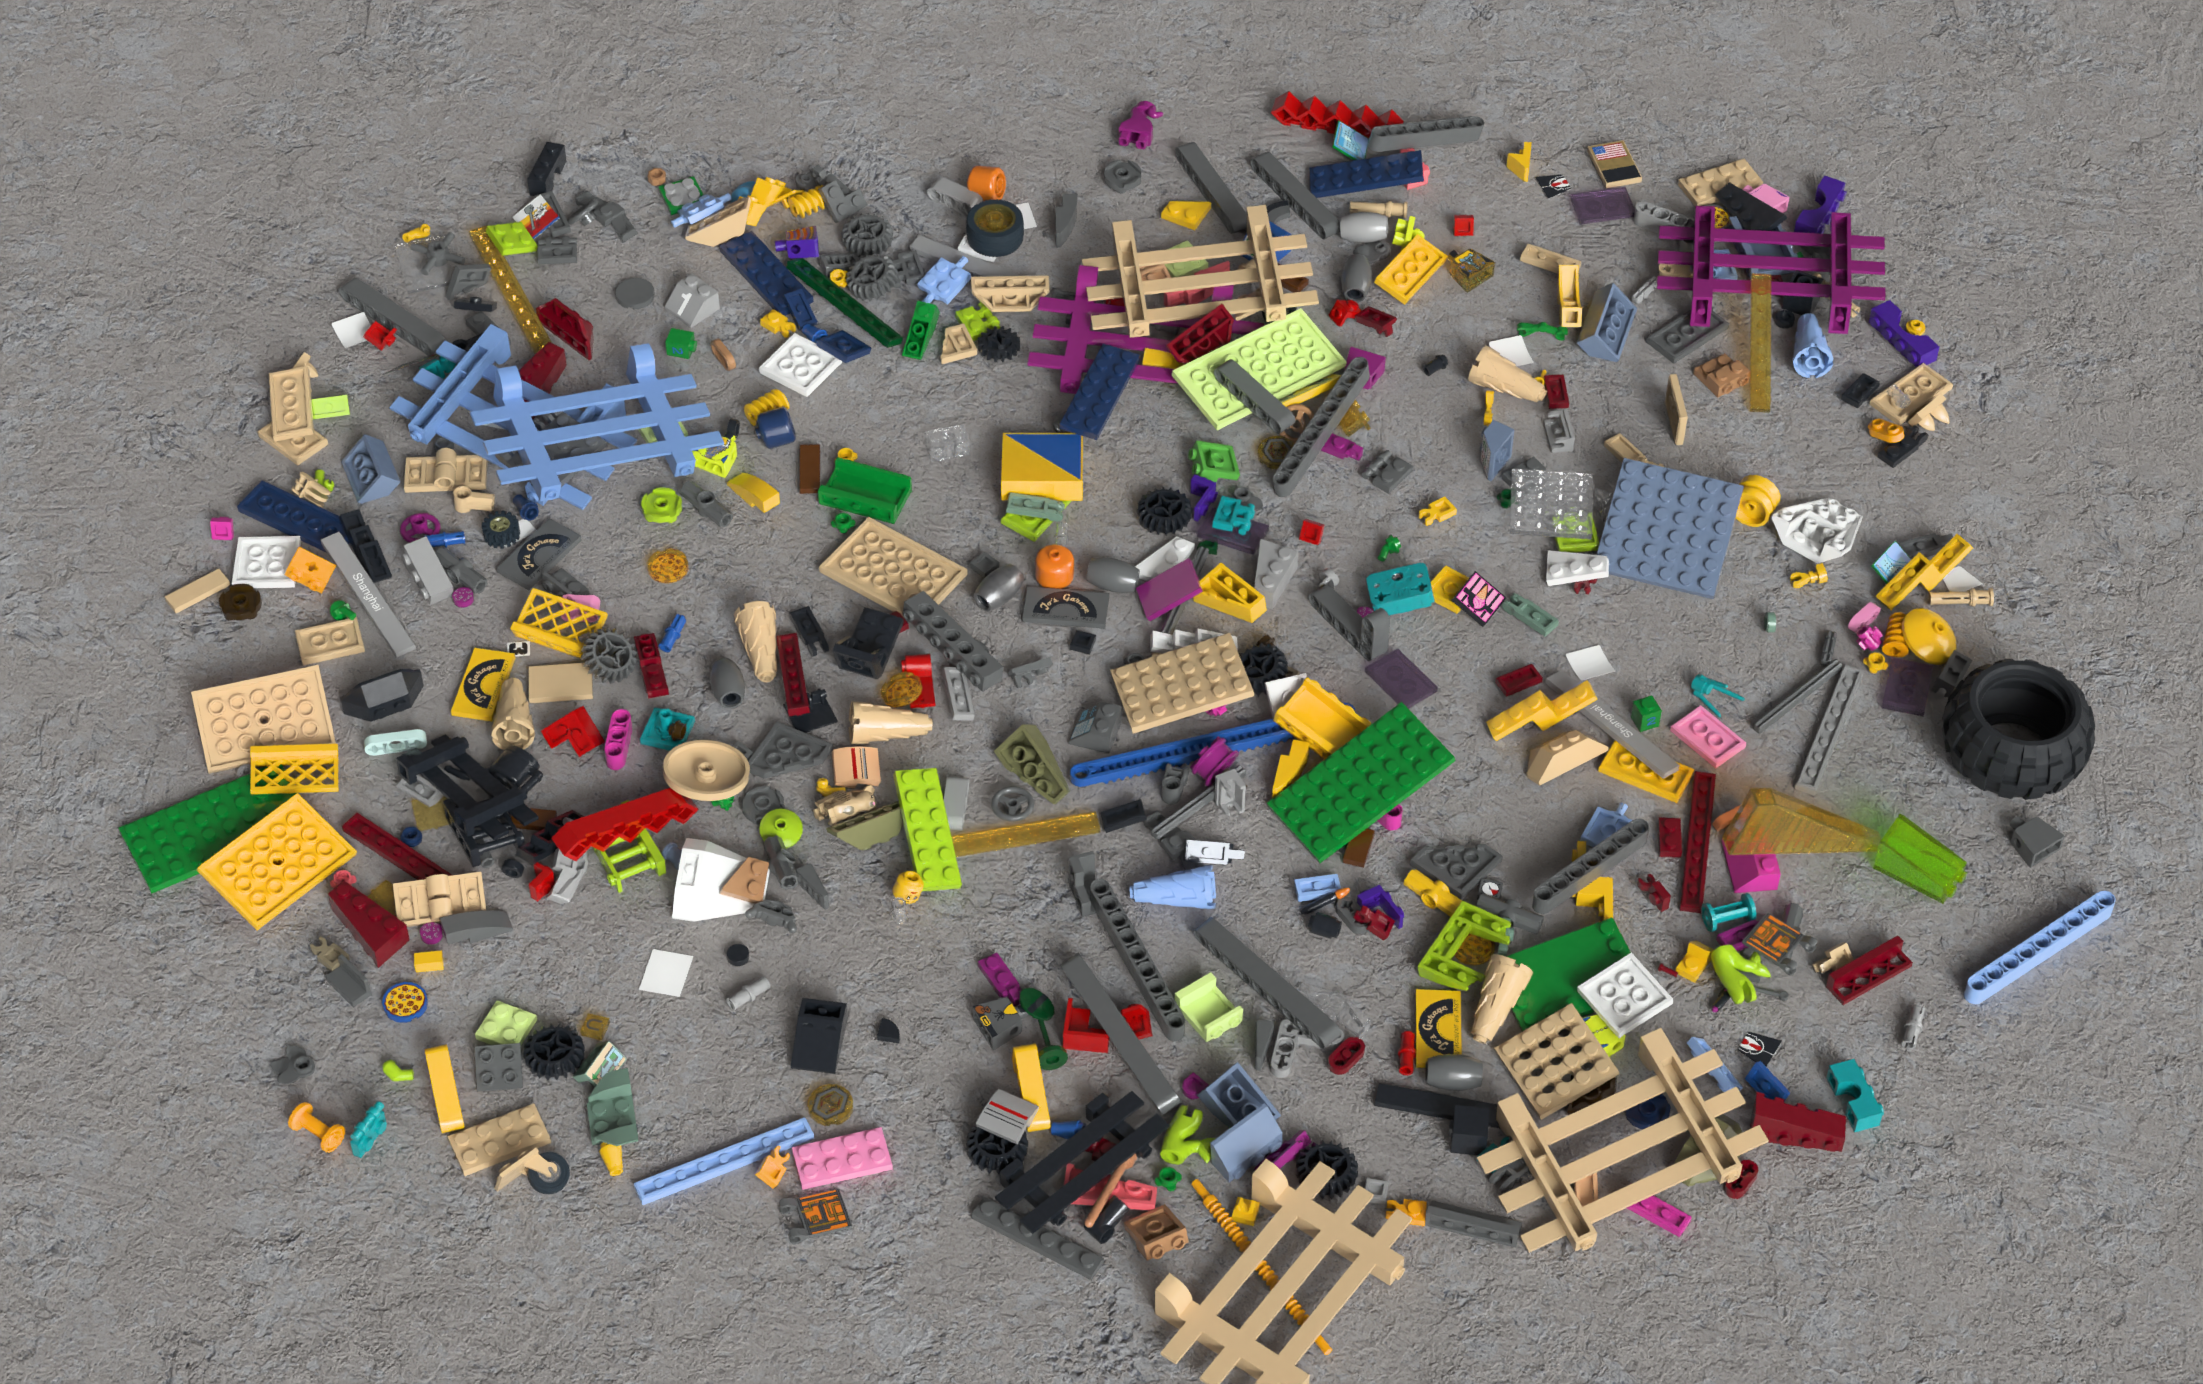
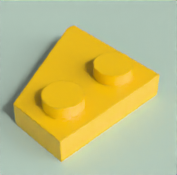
(1186, 213)

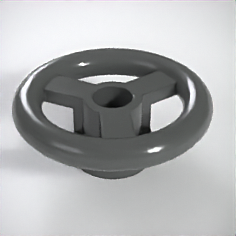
(584, 213)
(1012, 806)

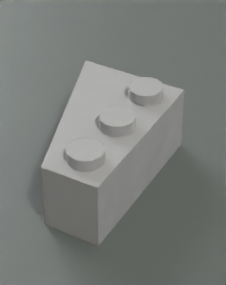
(1274, 570)
(427, 571)

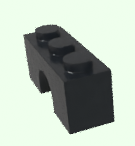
(550, 161)

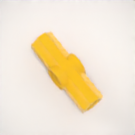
(1432, 893)

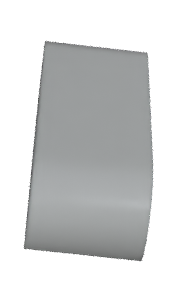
(953, 195)
(956, 801)

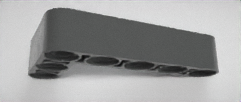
(1365, 634)

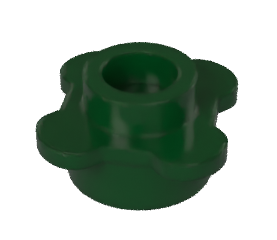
(1505, 498)

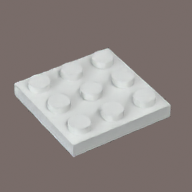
(799, 365)
(264, 561)
(1625, 995)

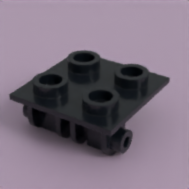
(819, 716)

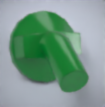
(1392, 546)
(340, 611)

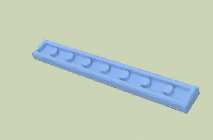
(722, 1161)

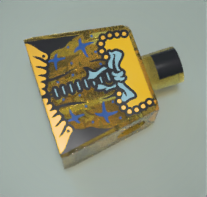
(1470, 268)

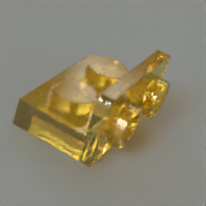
(1354, 420)

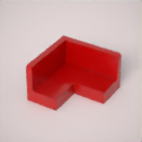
(576, 728)
(1078, 1034)

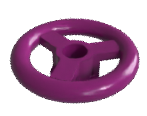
(419, 526)

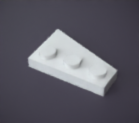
(1165, 558)
(1574, 567)

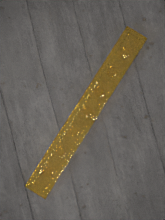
(1760, 343)
(1026, 834)

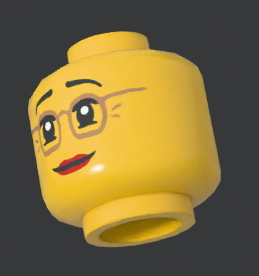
(908, 886)

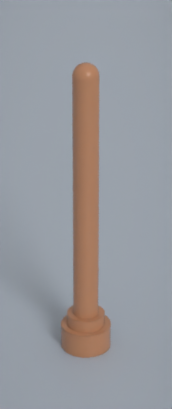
(1108, 1189)

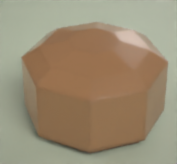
(656, 176)

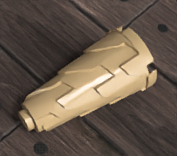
(1503, 376)
(758, 633)
(512, 720)
(882, 723)
(1498, 994)

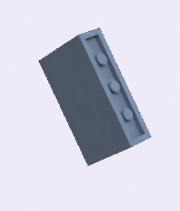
(1762, 250)

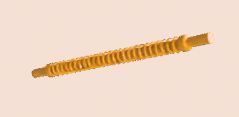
(1237, 1236)

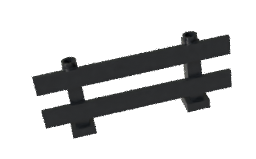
(468, 811)
(1102, 1119)

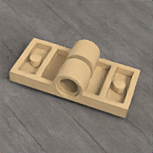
(445, 472)
(438, 897)

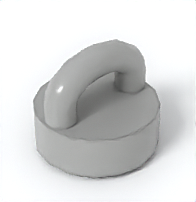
(1328, 577)

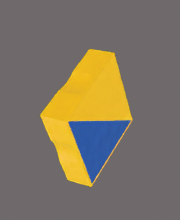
(1043, 465)

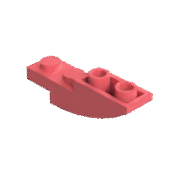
(1196, 295)

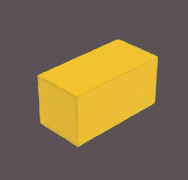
(428, 961)

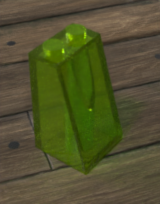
(1919, 860)

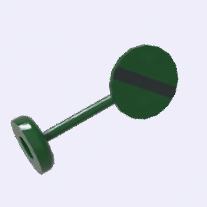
(1041, 1008)

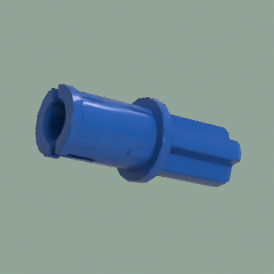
(446, 539)
(672, 633)

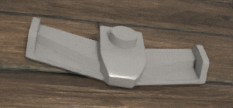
(569, 876)

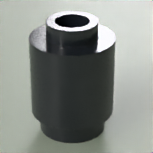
(1325, 925)

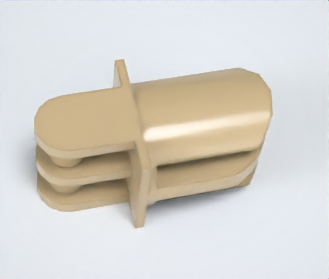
(311, 490)

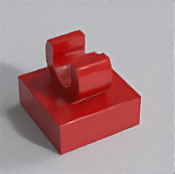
(1463, 225)
(1311, 532)

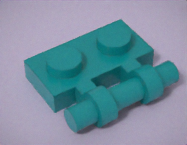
(1227, 514)
(368, 1130)

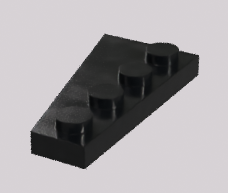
(1750, 211)

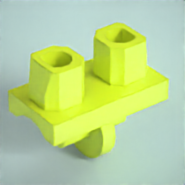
(1407, 228)

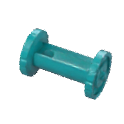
(1713, 916)

